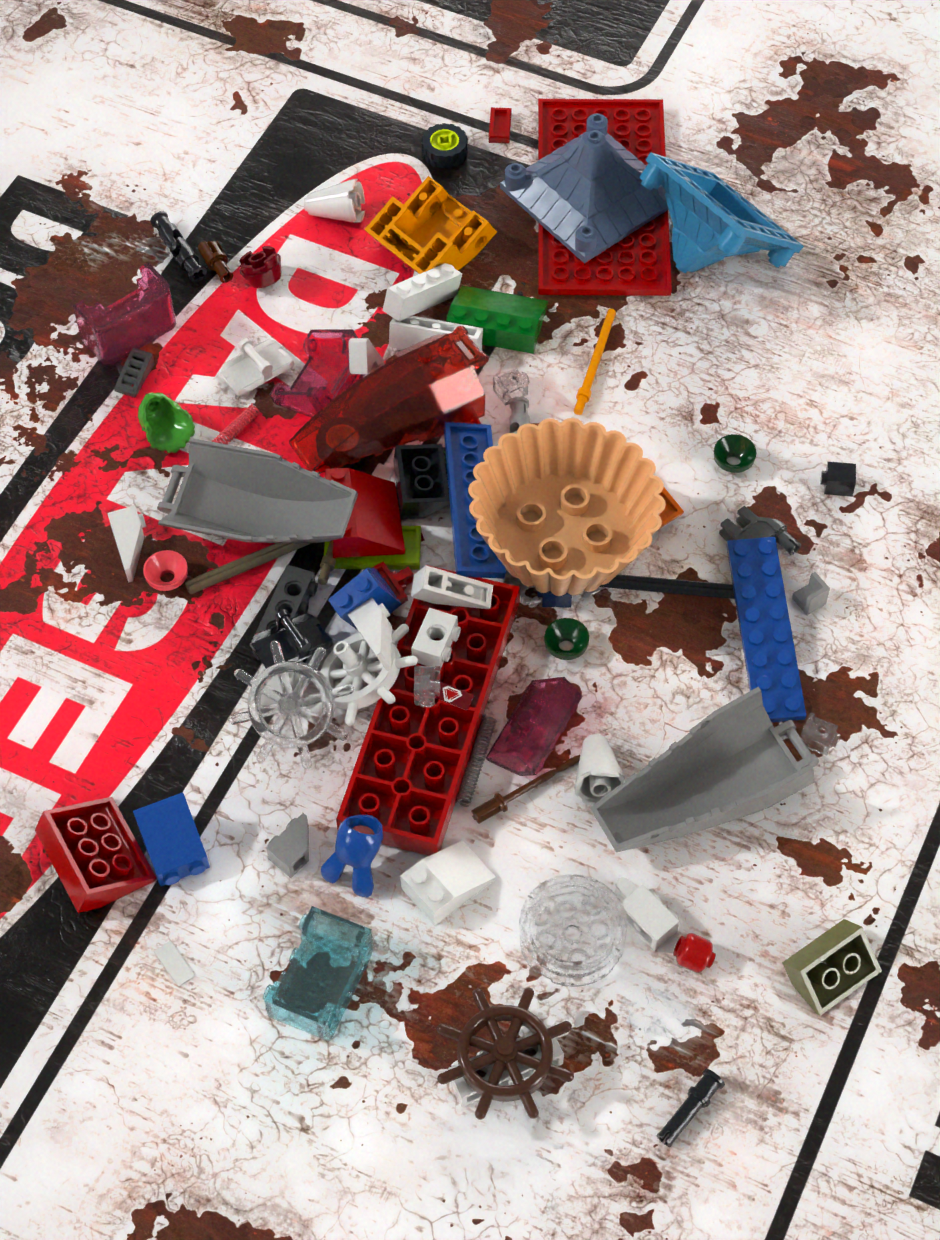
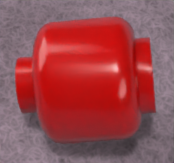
(694, 952)

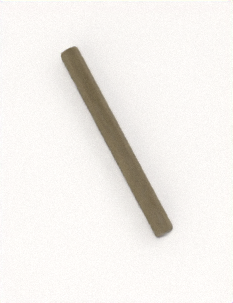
(240, 565)

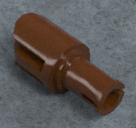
(216, 259)

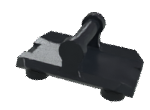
(297, 637)

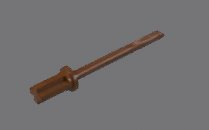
(499, 803)

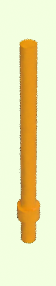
(584, 392)

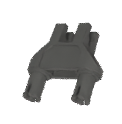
(758, 527)

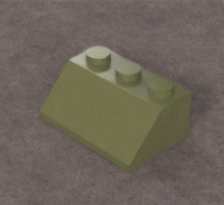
(832, 966)

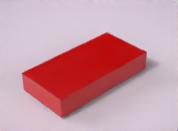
(500, 125)

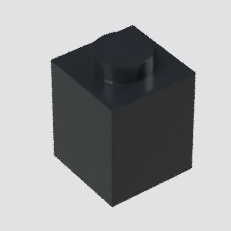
(839, 479)

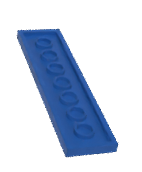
(464, 450)
(766, 627)

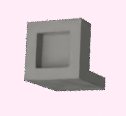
(812, 595)

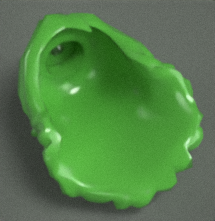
(165, 422)

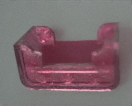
(322, 376)

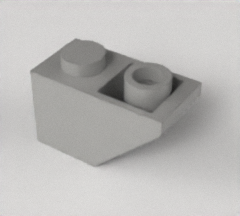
(291, 847)

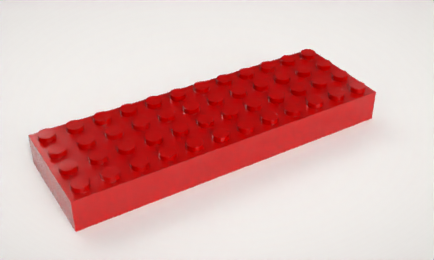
(419, 754)

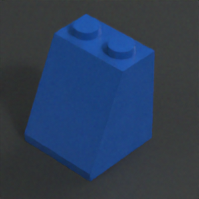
(359, 590)
(171, 839)

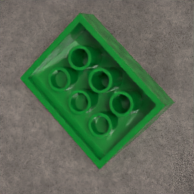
(506, 318)

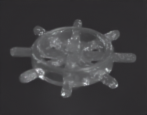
(291, 704)

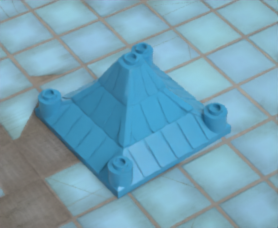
(713, 218)

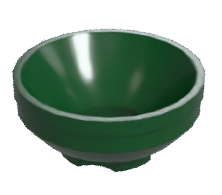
(734, 446)
(566, 630)

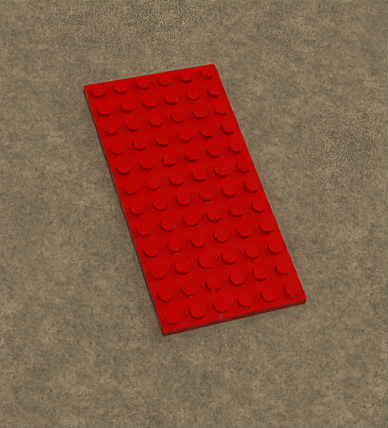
(641, 260)

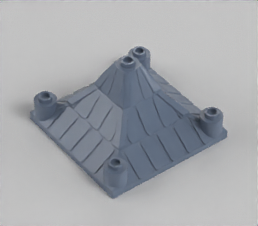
(586, 191)

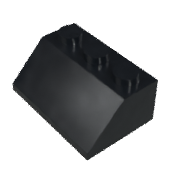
(420, 480)

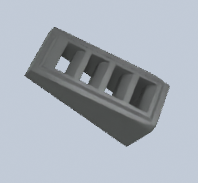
(138, 359)

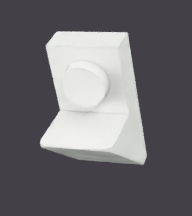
(362, 356)

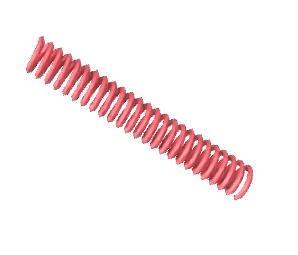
(234, 424)

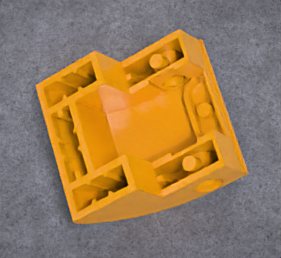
(431, 229)

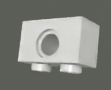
(436, 625)

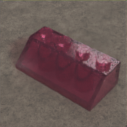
(535, 726)

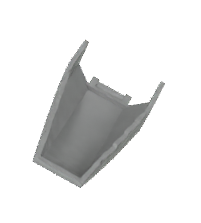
(710, 777)

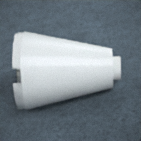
(337, 202)
(597, 770)

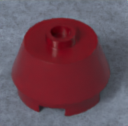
(261, 268)

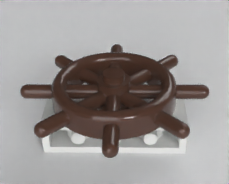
(504, 1058)

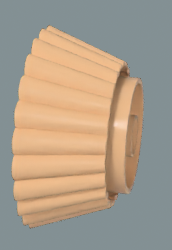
(566, 504)

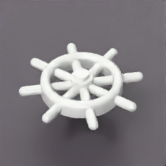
(360, 670)

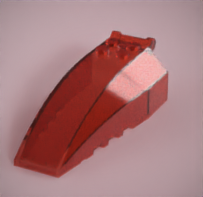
(397, 403)

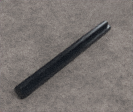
(671, 586)

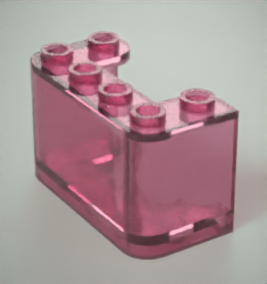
(129, 321)

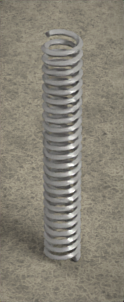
(475, 750)

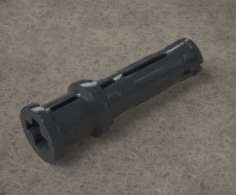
(698, 1097)

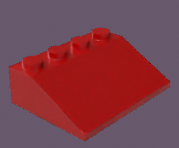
(375, 518)
(93, 852)

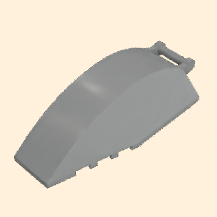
(254, 497)

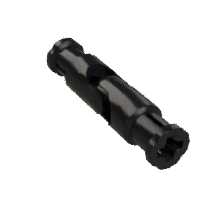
(178, 246)

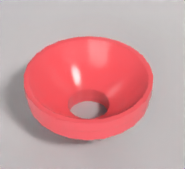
(162, 563)

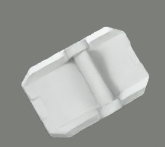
(255, 365)

